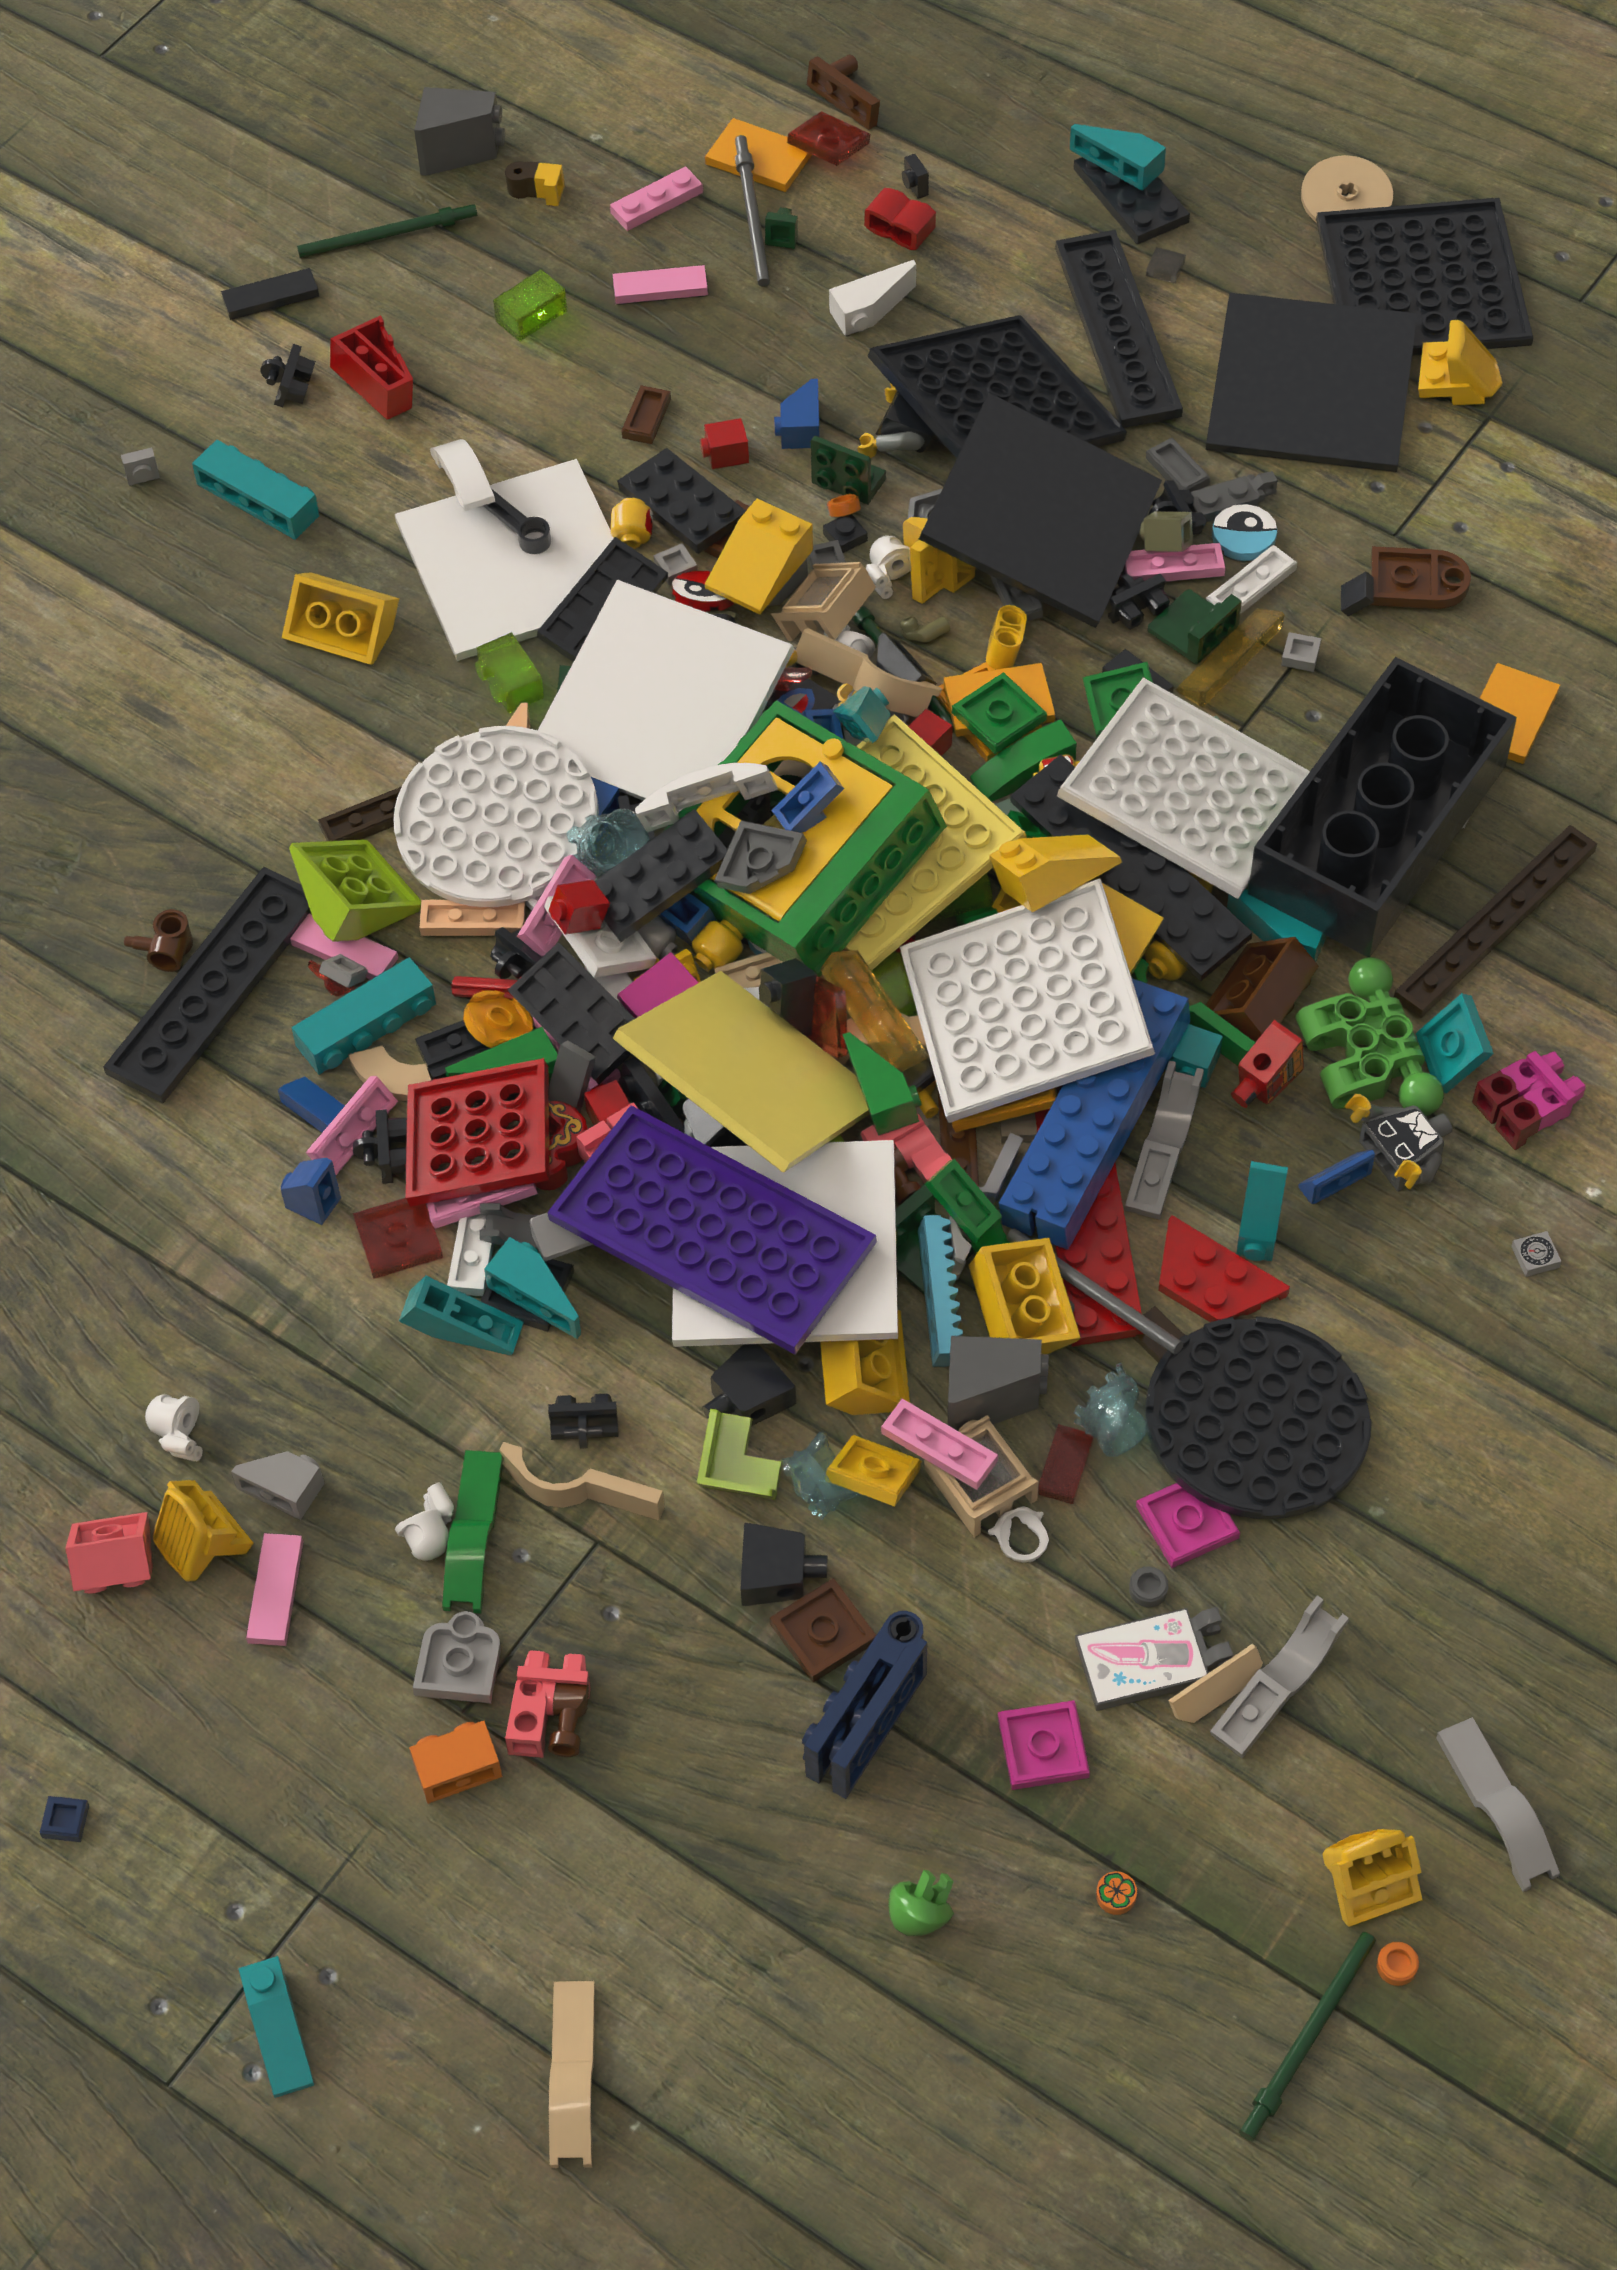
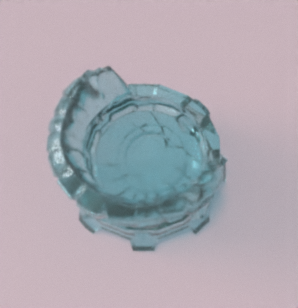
(607, 839)
(1112, 1414)
(810, 1477)

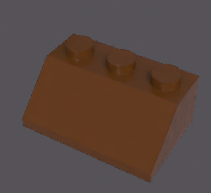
(1263, 985)

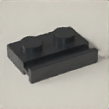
(447, 1047)

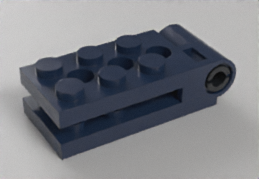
(867, 1704)

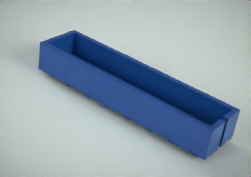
(1089, 1130)

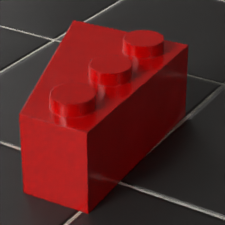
(373, 367)

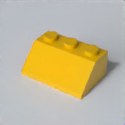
(339, 617)
(1024, 1293)
(865, 1374)

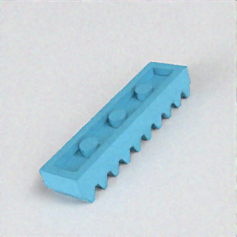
(939, 1287)

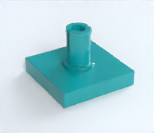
(1454, 1042)

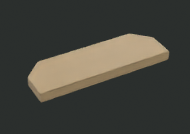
(1216, 1686)

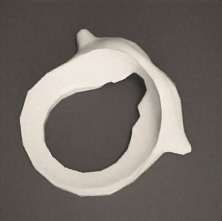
(1032, 1520)

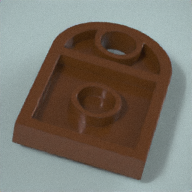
(1418, 577)

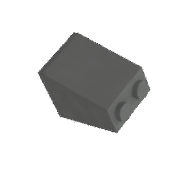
(457, 129)
(994, 1378)

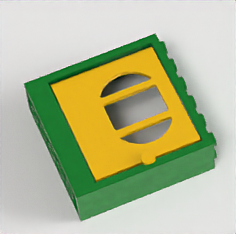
(849, 858)

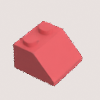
(110, 1553)

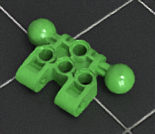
(1374, 1022)

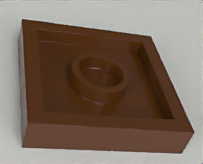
(823, 1630)

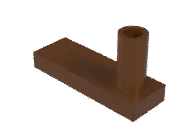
(842, 92)

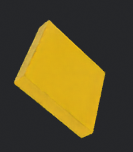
(873, 1470)

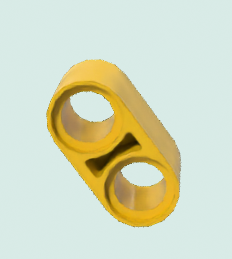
(1006, 637)

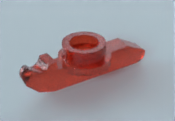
(792, 675)
(331, 986)

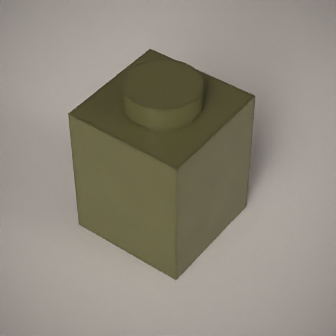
(1167, 531)

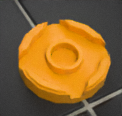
(495, 1018)

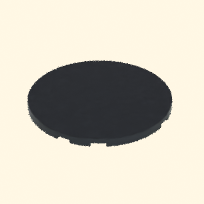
(1258, 1418)

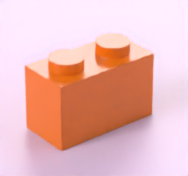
(455, 1761)

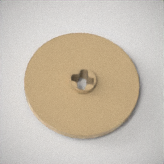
(1343, 174)

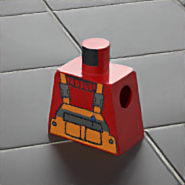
(1269, 1066)

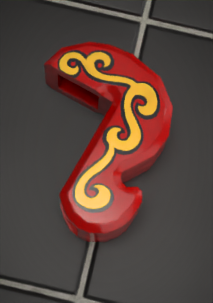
(564, 1125)

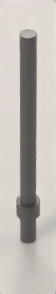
(744, 166)
(1110, 1301)

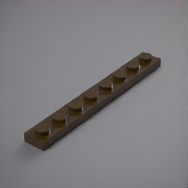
(1495, 921)

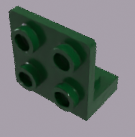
(844, 470)
(1196, 625)
(908, 1219)

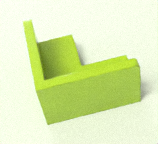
(725, 1461)

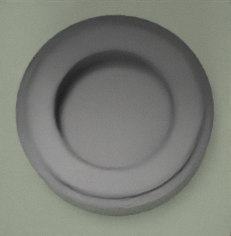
(1148, 1586)

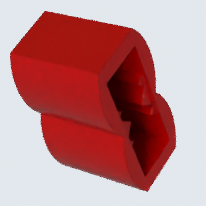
(900, 218)

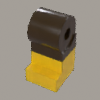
(536, 181)

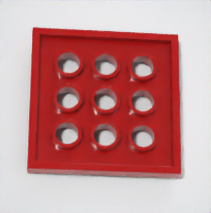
(495, 1142)

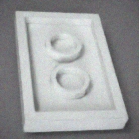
(605, 954)

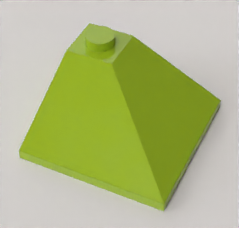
(351, 888)

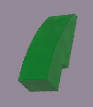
(1019, 761)

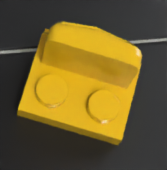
(1458, 368)
(930, 566)
(195, 1529)
(1374, 1873)

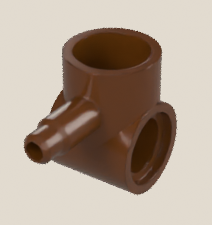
(165, 948)

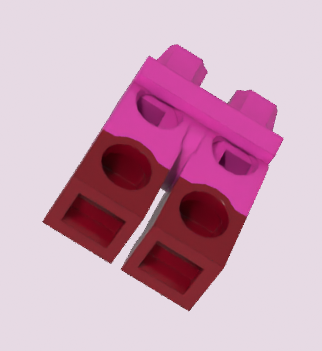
(1527, 1097)

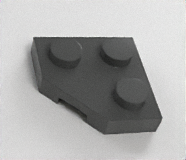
(759, 857)

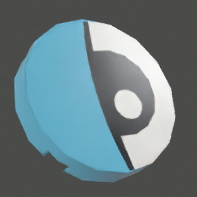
(1244, 531)

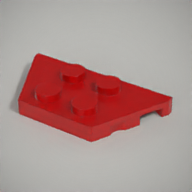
(1211, 1277)

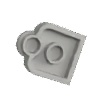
(458, 1660)

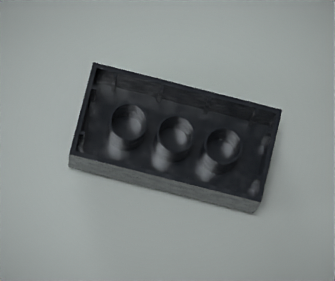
(1381, 806)

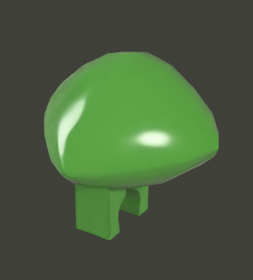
(920, 1906)

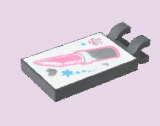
(1149, 1656)

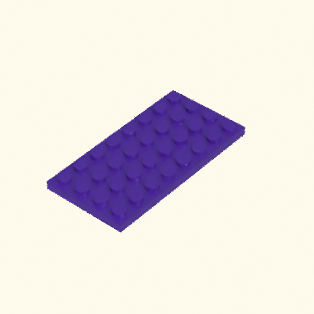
(712, 1228)

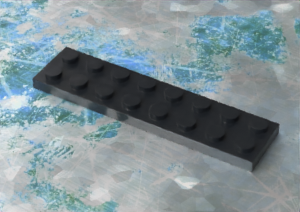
(1118, 329)
(1194, 922)
(210, 986)

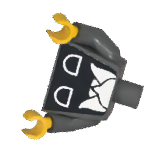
(1403, 1140)

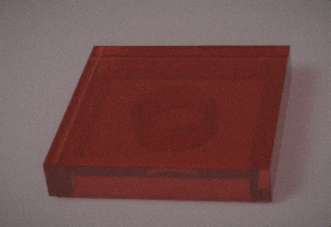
(828, 138)
(829, 1018)
(397, 1237)

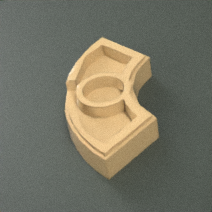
(393, 1074)

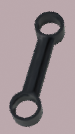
(521, 525)

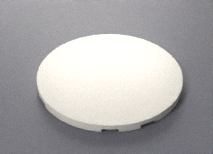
(492, 815)

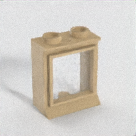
(828, 595)
(999, 1489)

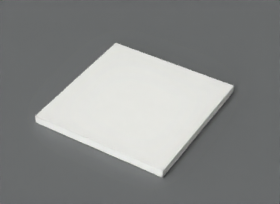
(481, 575)
(661, 690)
(1183, 785)
(1025, 1001)
(855, 1184)

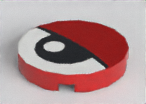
(691, 591)

